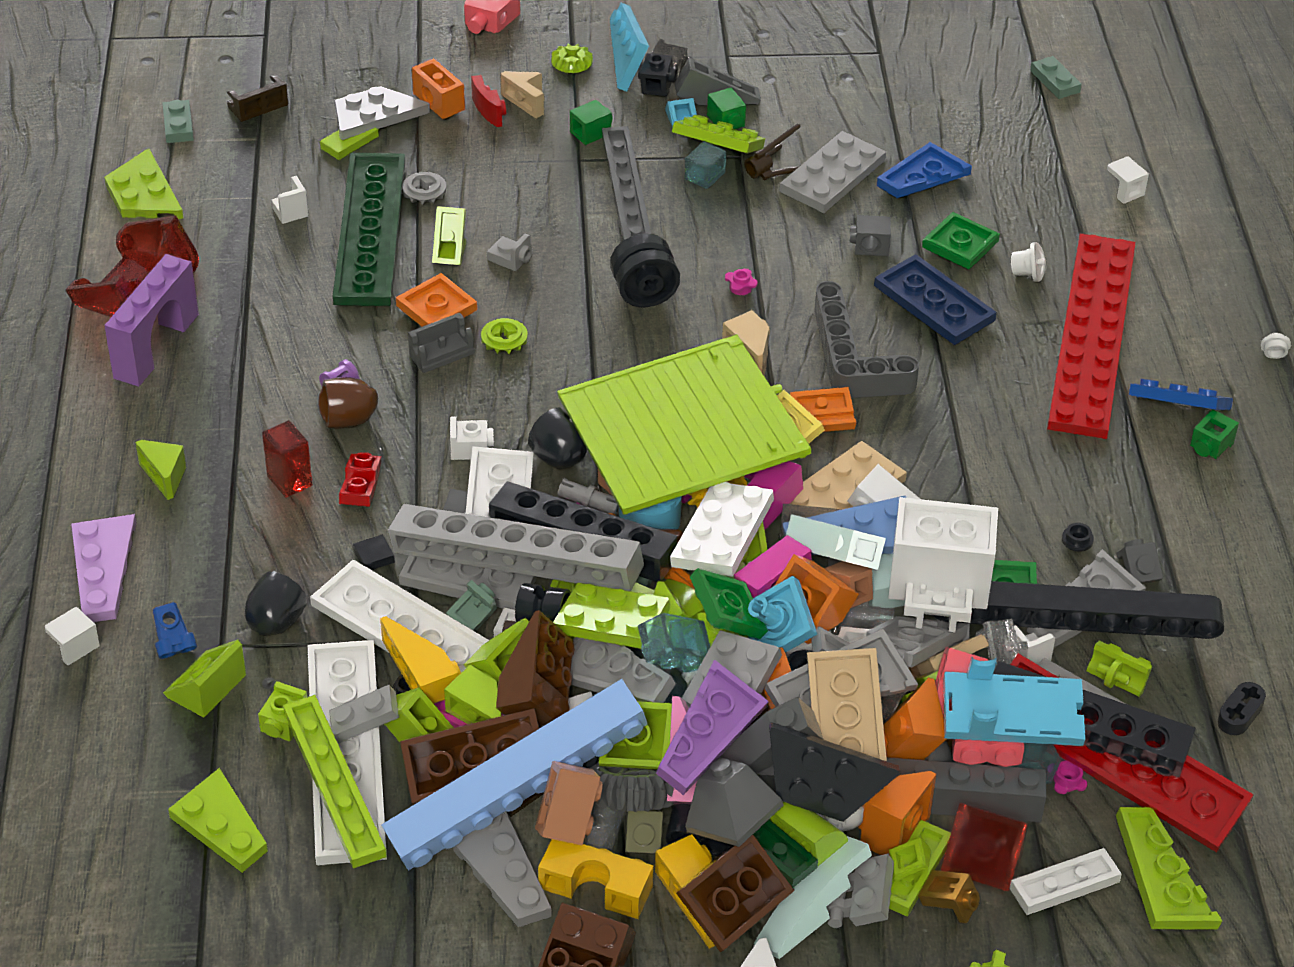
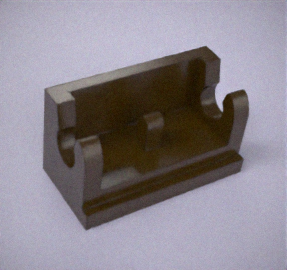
(259, 100)

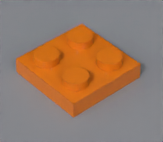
(435, 301)

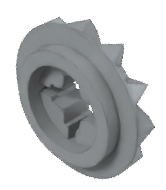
(432, 183)

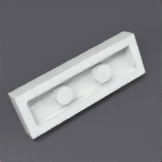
(1065, 881)

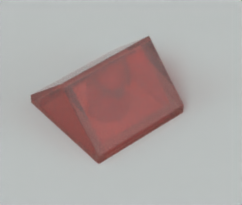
(985, 846)

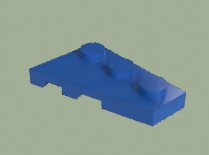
(923, 170)
(1178, 394)

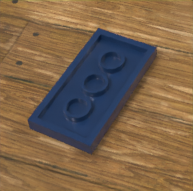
(935, 299)

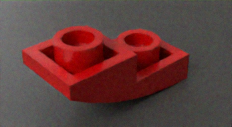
(487, 101)
(360, 479)

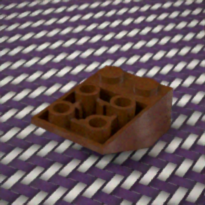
(538, 672)
(586, 940)

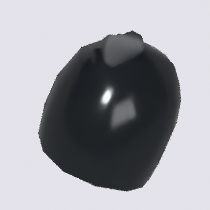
(556, 440)
(274, 604)

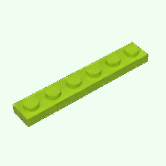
(334, 781)

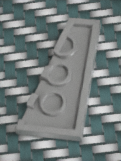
(602, 664)
(892, 670)
(505, 869)

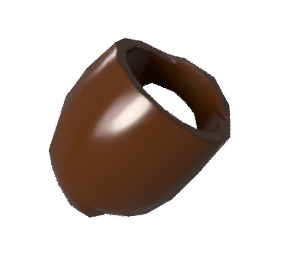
(346, 402)

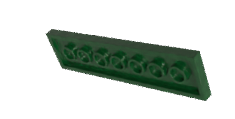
(369, 230)

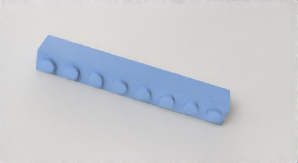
(514, 775)

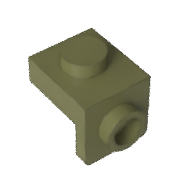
(644, 832)

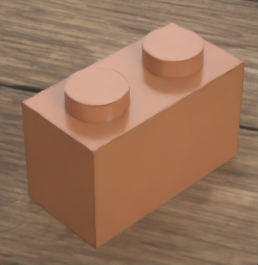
(568, 803)

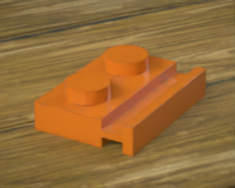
(829, 406)

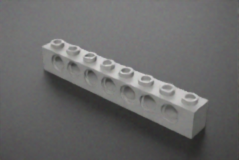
(516, 547)

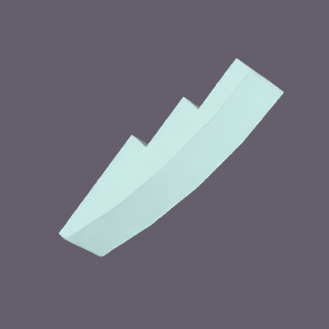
(806, 906)

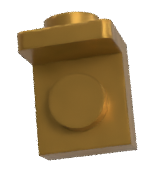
(952, 892)

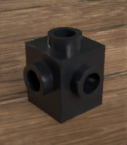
(657, 74)

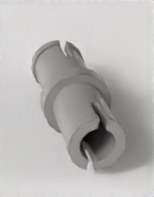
(588, 496)

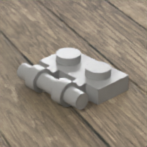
(870, 894)

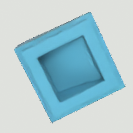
(679, 109)

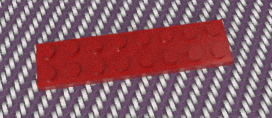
(1196, 803)

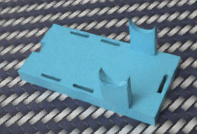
(1012, 707)

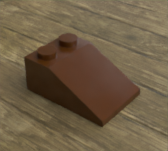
(734, 892)

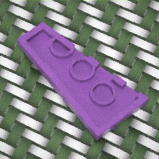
(712, 723)

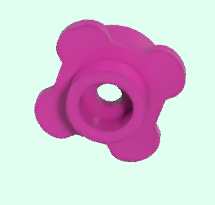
(741, 281)
(1069, 778)

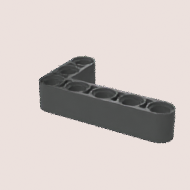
(845, 369)

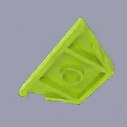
(142, 189)

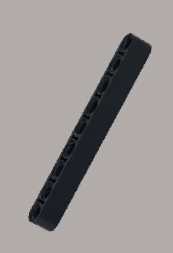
(1102, 610)

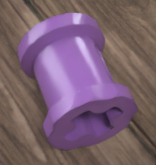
(340, 371)

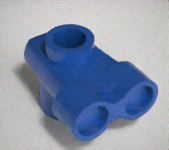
(172, 637)

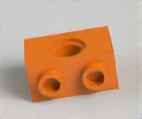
(438, 88)

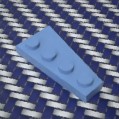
(872, 518)

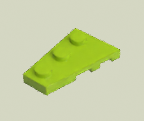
(220, 821)

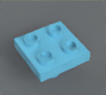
(784, 614)

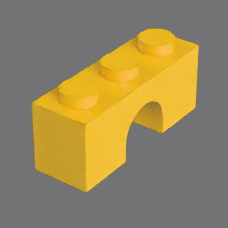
(570, 865)

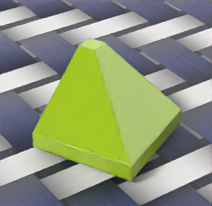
(910, 858)

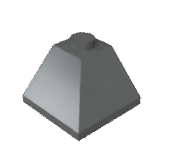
(730, 803)

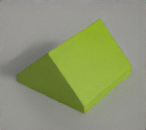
(209, 678)

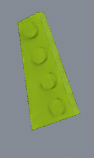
(1161, 875)

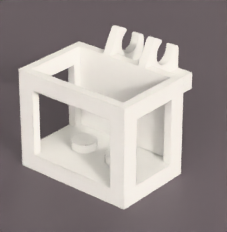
(943, 558)

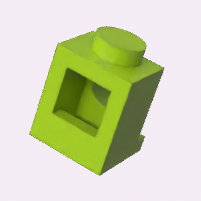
(272, 717)

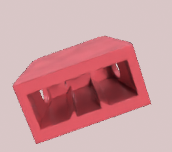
(490, 14)

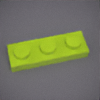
(906, 890)

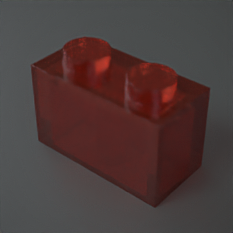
(287, 458)

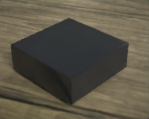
(374, 552)

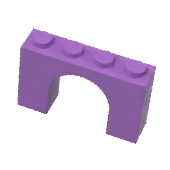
(163, 293)

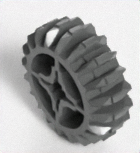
(632, 789)

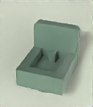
(473, 606)

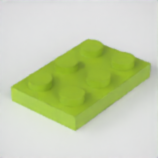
(719, 134)
(608, 614)

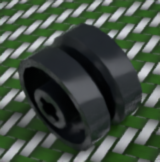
(645, 270)

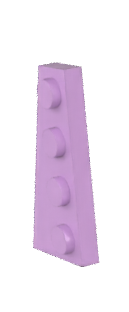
(101, 563)

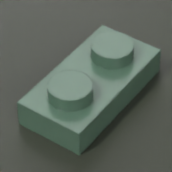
(1055, 77)
(177, 121)

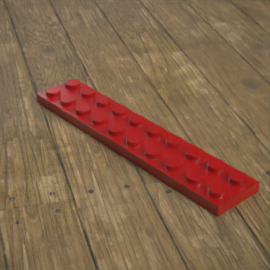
(1092, 337)

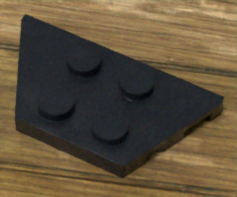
(824, 774)

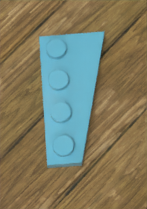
(628, 45)

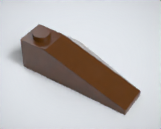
(446, 755)

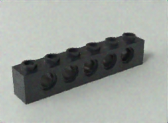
(538, 508)
(1139, 724)

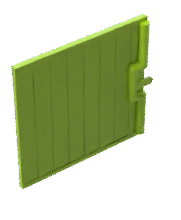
(682, 423)

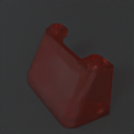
(142, 247)

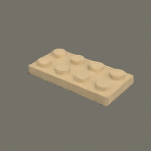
(839, 479)
(848, 699)

